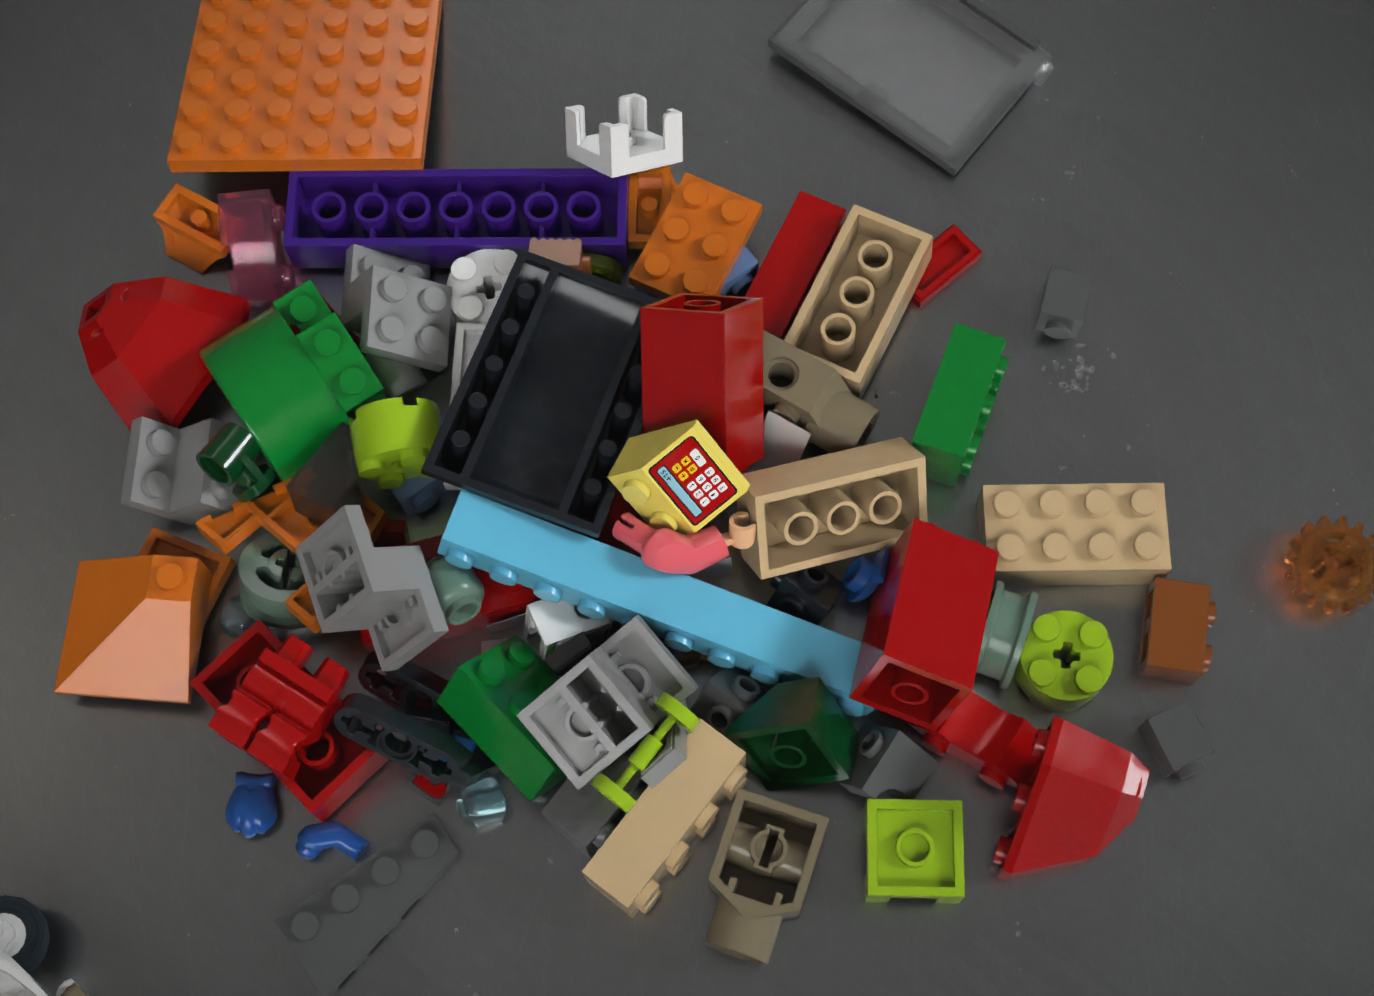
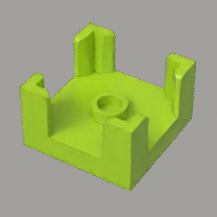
(914, 850)

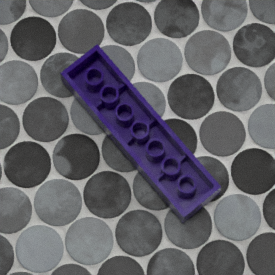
(451, 213)

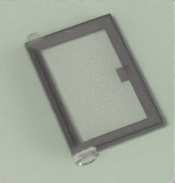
(917, 67)

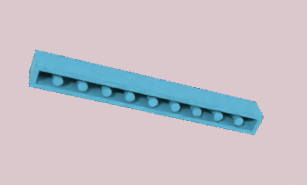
(674, 606)

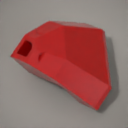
(147, 343)
(1071, 802)

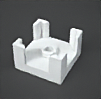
(626, 145)

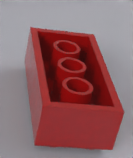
(329, 767)

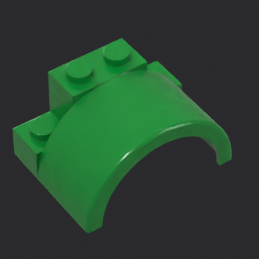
(288, 385)

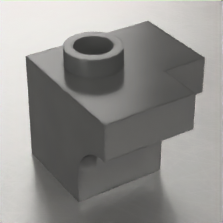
(888, 763)

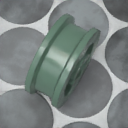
(263, 576)
(1005, 633)

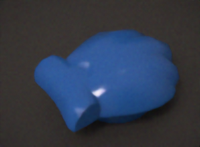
(865, 575)
(252, 804)

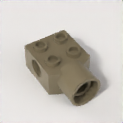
(813, 397)
(761, 873)

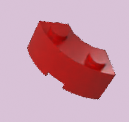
(986, 740)

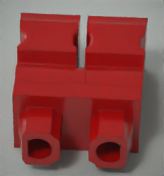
(288, 698)

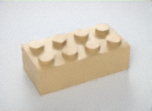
(861, 295)
(833, 506)
(1076, 533)
(666, 820)

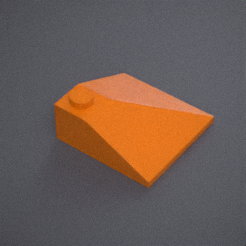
(135, 628)

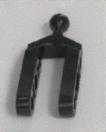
(462, 765)

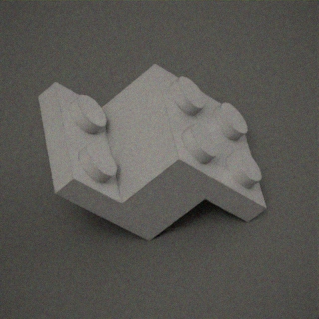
(396, 308)
(165, 475)
(371, 588)
(606, 701)

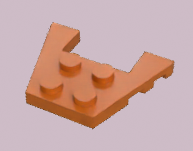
(279, 517)

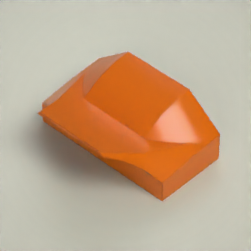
(647, 201)
(190, 228)

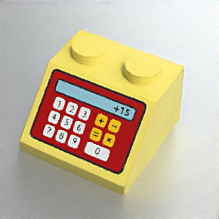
(677, 477)

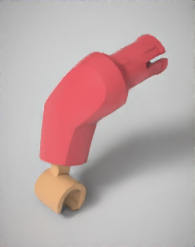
(681, 553)

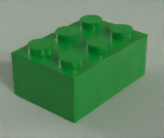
(960, 403)
(485, 702)

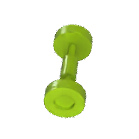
(645, 752)

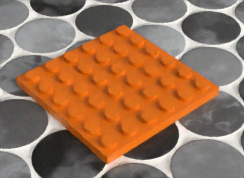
(307, 86)

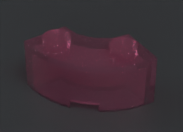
(253, 231)

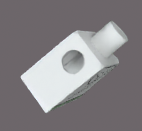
(555, 623)

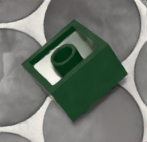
(796, 736)

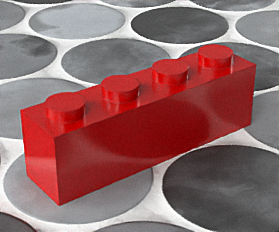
(795, 260)

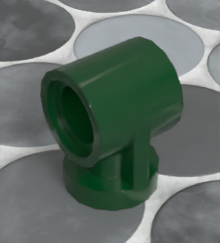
(231, 459)

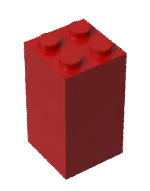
(707, 367)
(925, 626)

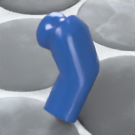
(329, 834)

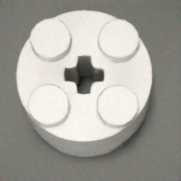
(476, 281)

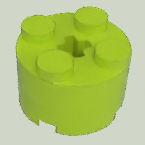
(393, 439)
(1082, 644)

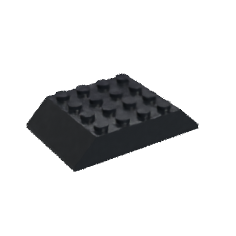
(548, 396)

